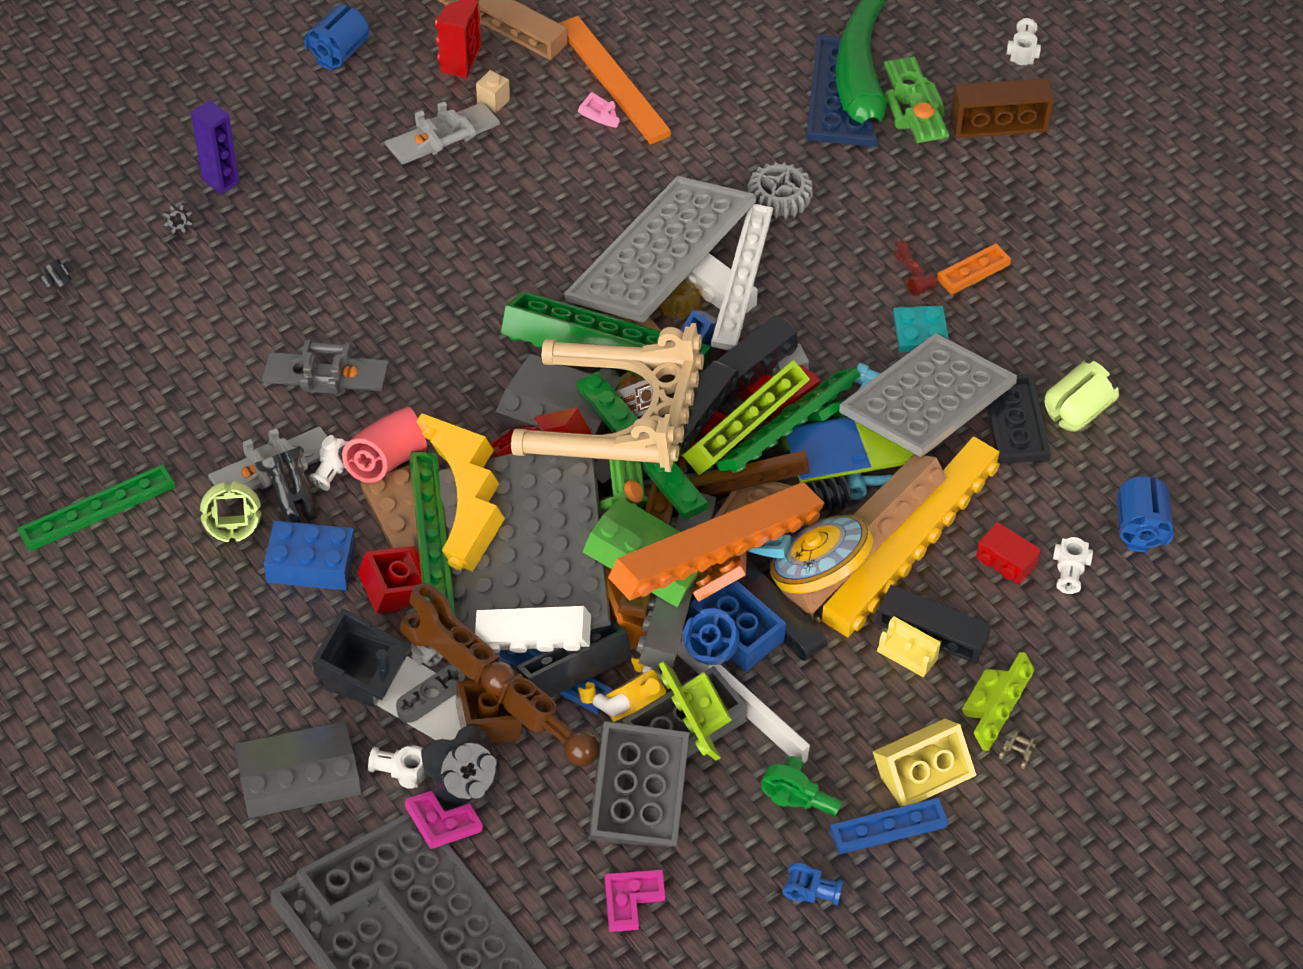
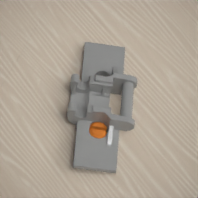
(441, 131)
(245, 470)

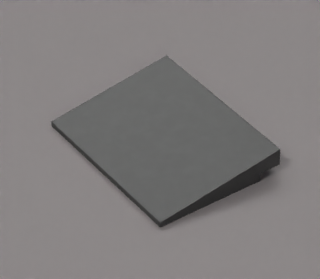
(398, 907)

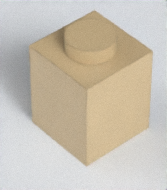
(493, 91)

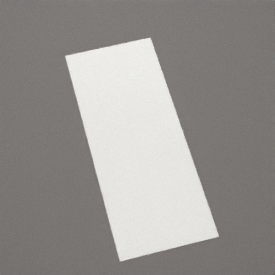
(438, 723)

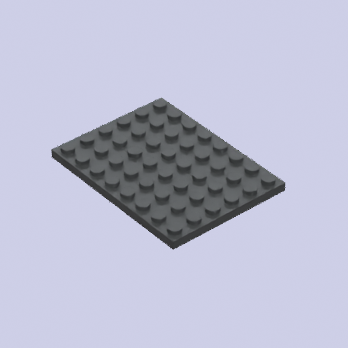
(539, 547)

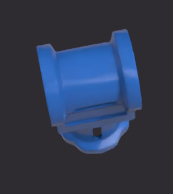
(811, 885)

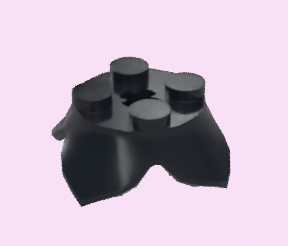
(444, 760)

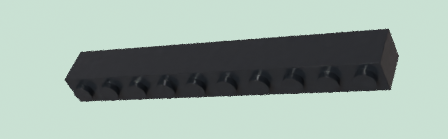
(751, 357)

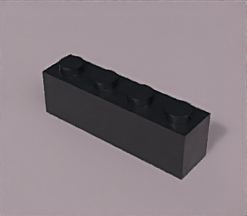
(956, 631)
(564, 669)

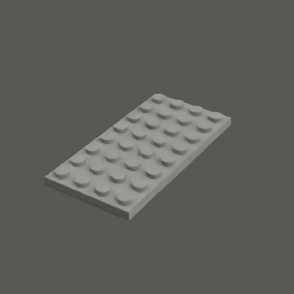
(659, 248)

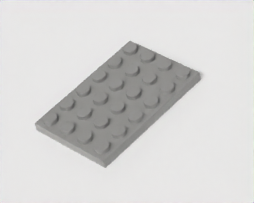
(928, 394)

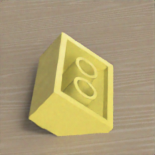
(925, 762)

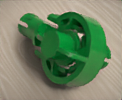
(796, 788)

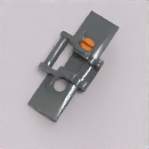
(326, 378)

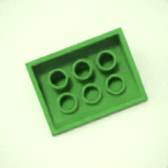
(628, 529)

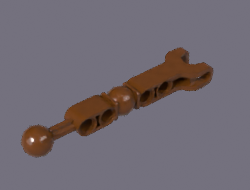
(475, 659)

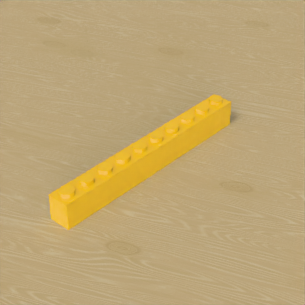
(894, 557)

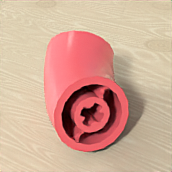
(383, 446)

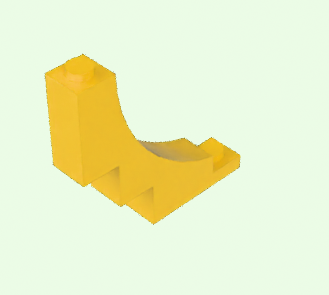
(475, 517)

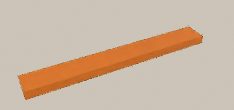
(615, 81)

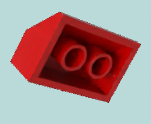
(458, 37)

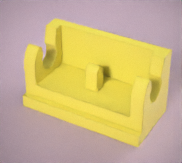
(909, 647)

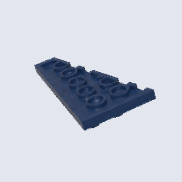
(826, 115)

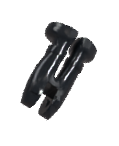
(284, 495)

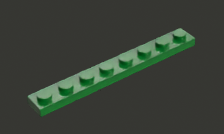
(618, 417)
(785, 421)
(430, 523)

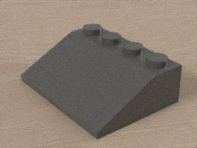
(545, 390)
(297, 769)
(638, 785)

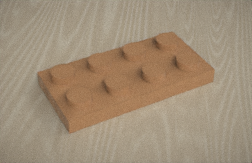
(394, 507)

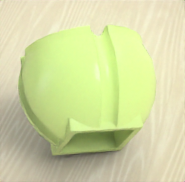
(230, 526)

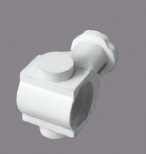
(1024, 46)
(330, 462)
(1071, 565)
(398, 764)

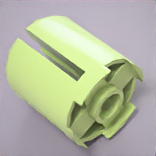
(1080, 396)

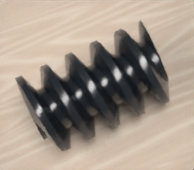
(832, 492)

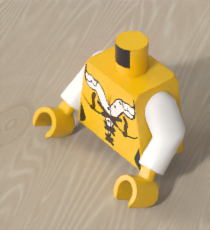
(630, 695)

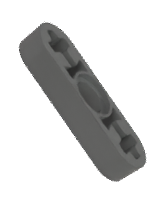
(436, 682)

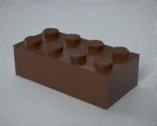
(1001, 108)

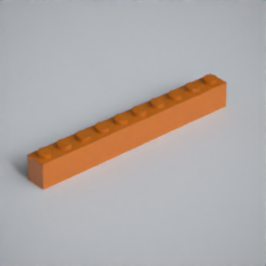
(715, 541)

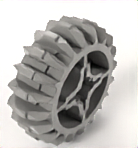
(781, 188)

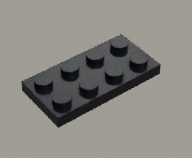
(1018, 424)

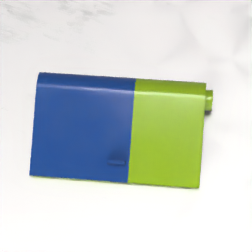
(842, 448)

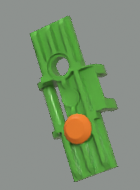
(925, 103)
(626, 483)

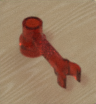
(919, 281)

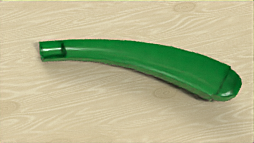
(854, 66)

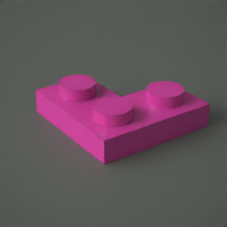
(440, 826)
(627, 890)

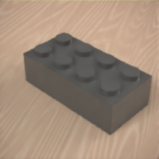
(665, 715)

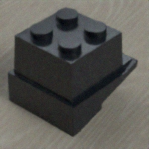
(359, 659)

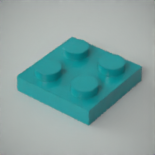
(918, 324)

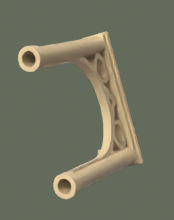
(660, 434)

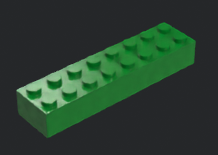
(541, 318)

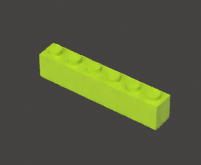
(746, 417)

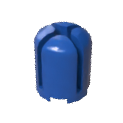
(337, 36)
(1144, 513)

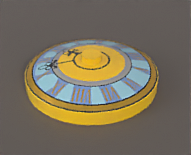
(822, 554)

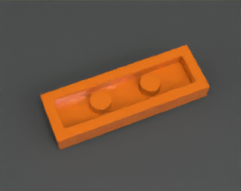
(973, 269)

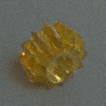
(681, 301)

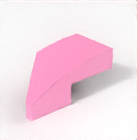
(599, 110)

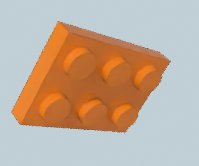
(719, 576)

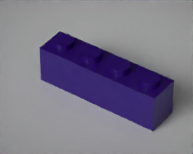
(215, 147)

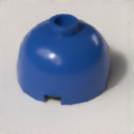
(711, 637)

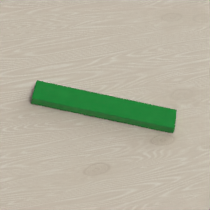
(96, 508)

